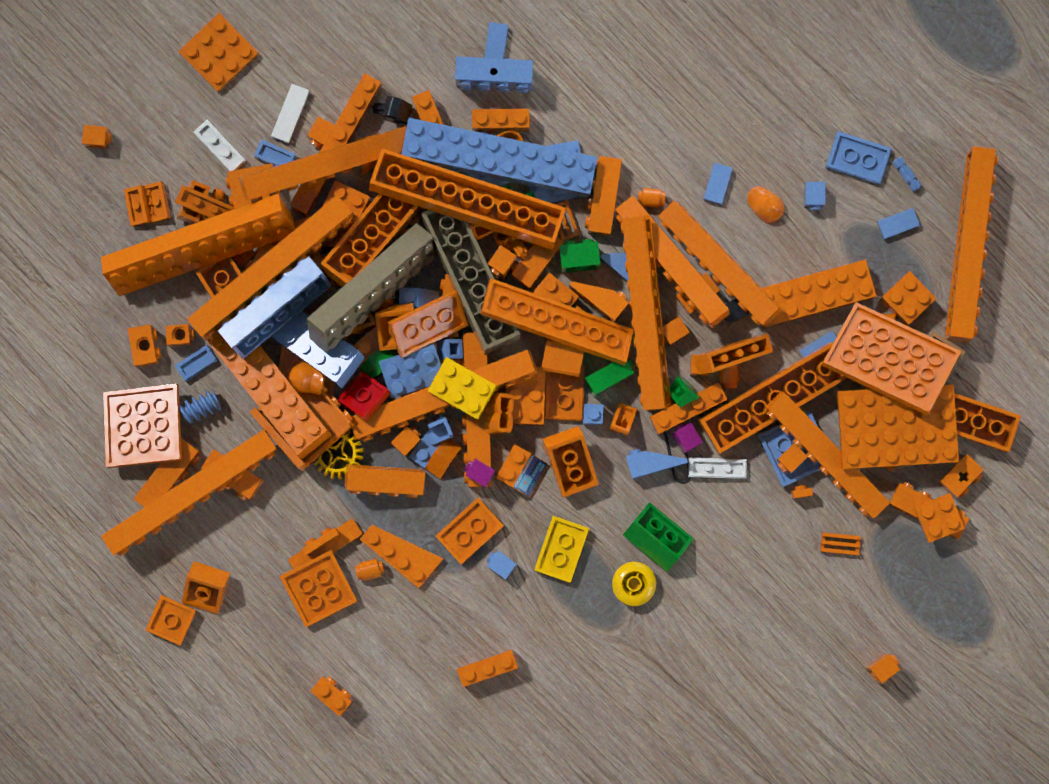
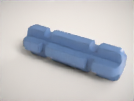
(907, 174)

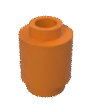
(651, 197)
(729, 377)
(369, 569)

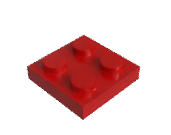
(363, 396)

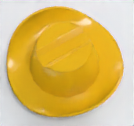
(634, 583)

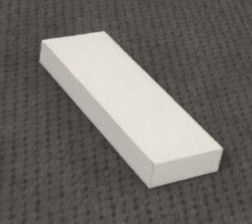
(290, 113)
(219, 146)
(717, 468)

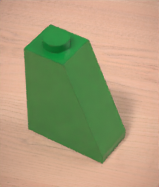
(609, 377)

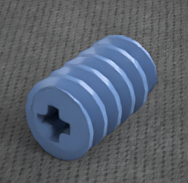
(200, 407)

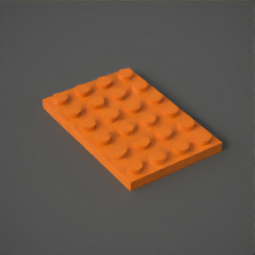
(891, 358)
(888, 433)

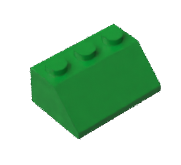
(658, 536)

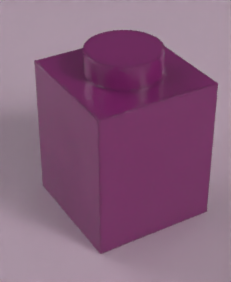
(686, 437)
(479, 472)

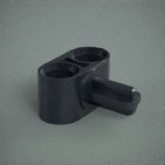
(394, 109)

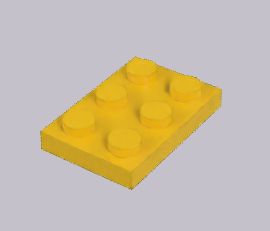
(462, 388)
(561, 549)

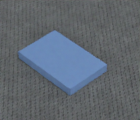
(858, 158)

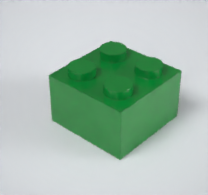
(579, 256)

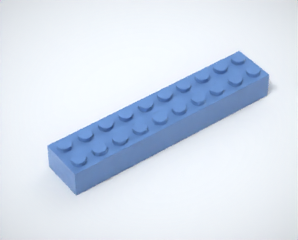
(499, 157)

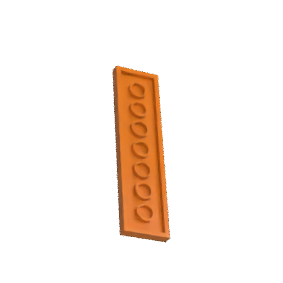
(557, 321)

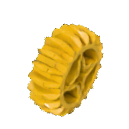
(328, 468)

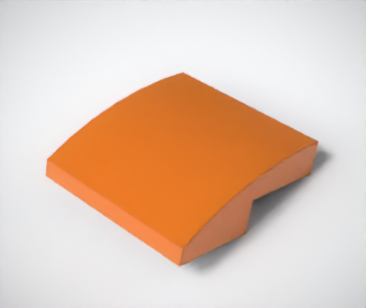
(147, 204)

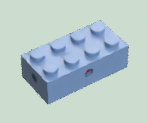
(494, 74)

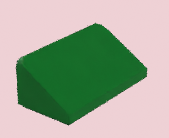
(682, 392)

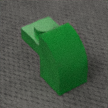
(371, 364)

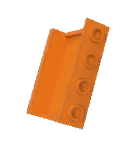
(326, 410)

